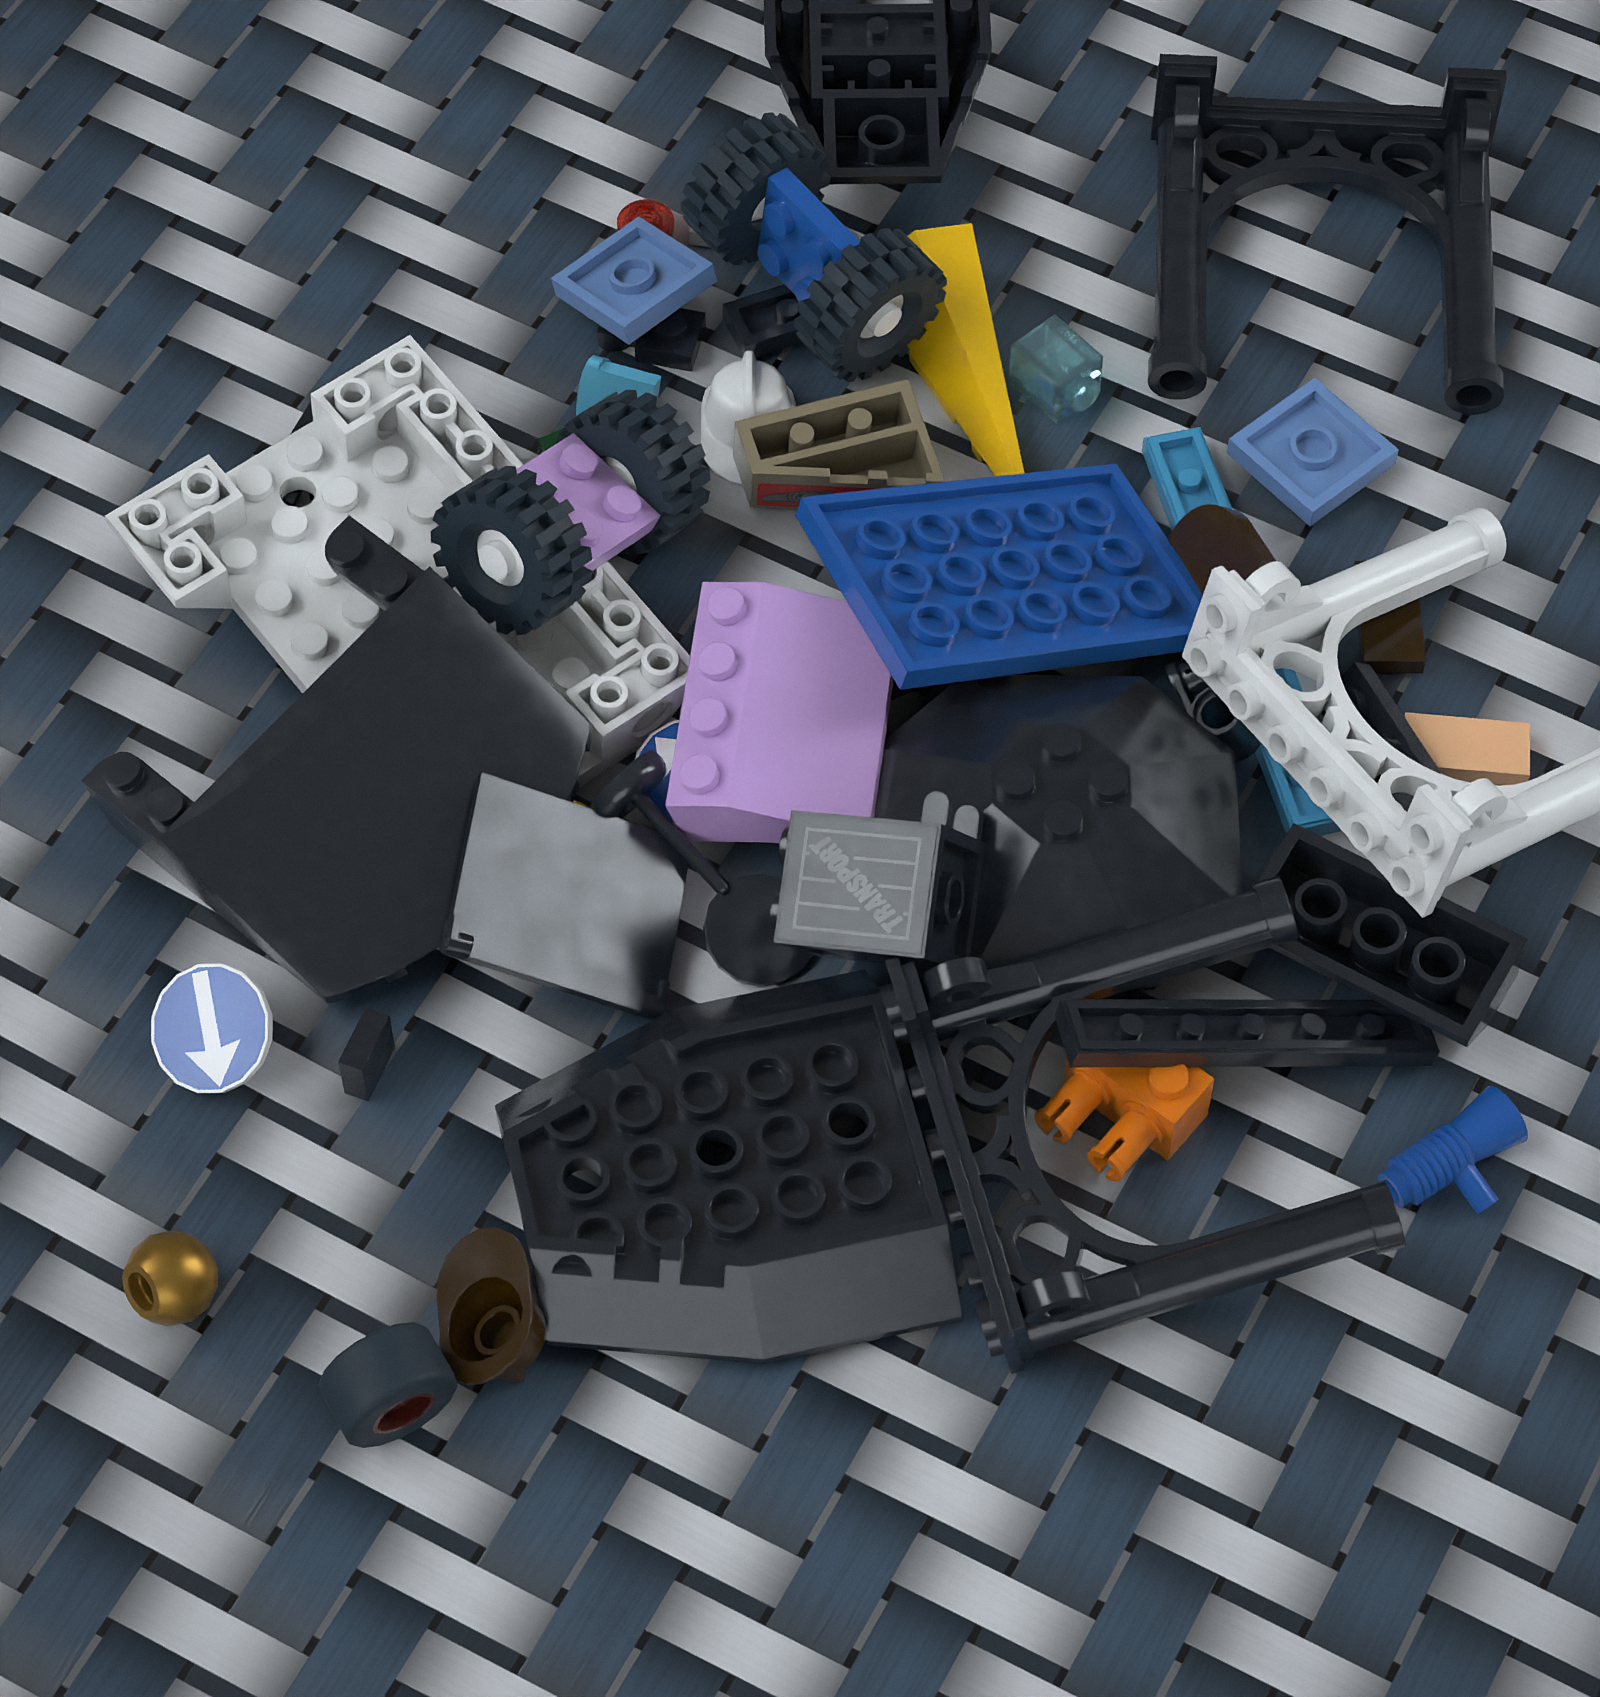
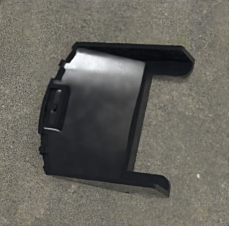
(355, 805)

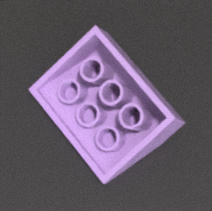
(776, 714)

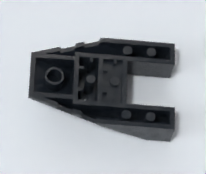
(879, 81)

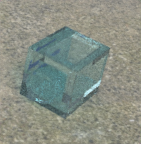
(1056, 369)

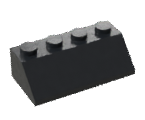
(1363, 934)

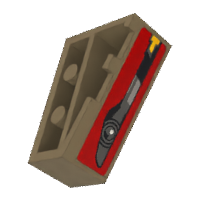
(835, 447)

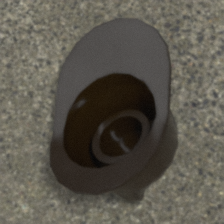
(488, 1309)

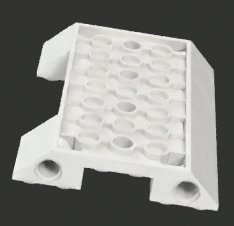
(387, 453)

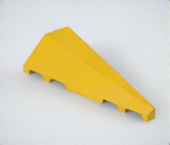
(961, 352)

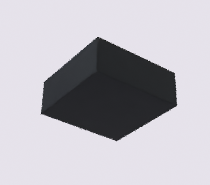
(366, 1054)

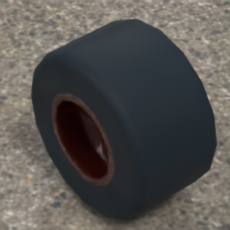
(387, 1384)

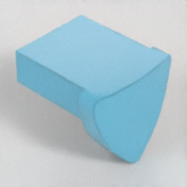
(604, 378)

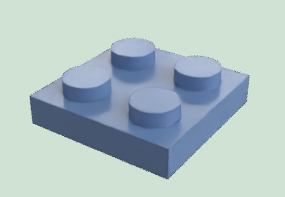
(634, 280)
(1312, 451)

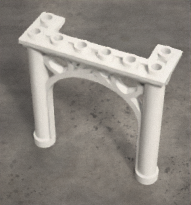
(1451, 824)

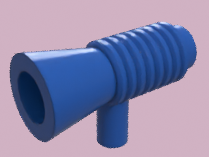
(1450, 1153)

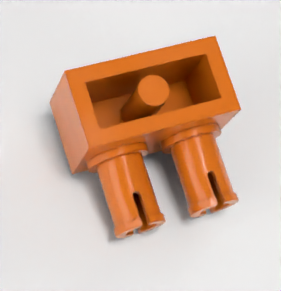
(1147, 1104)

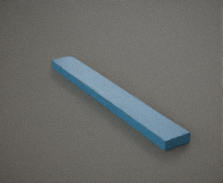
(1185, 480)

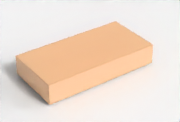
(1475, 747)

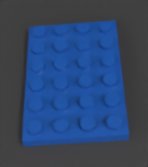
(1004, 573)

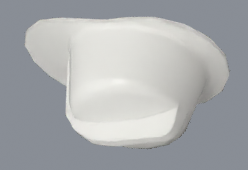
(738, 393)

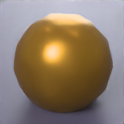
(170, 1278)

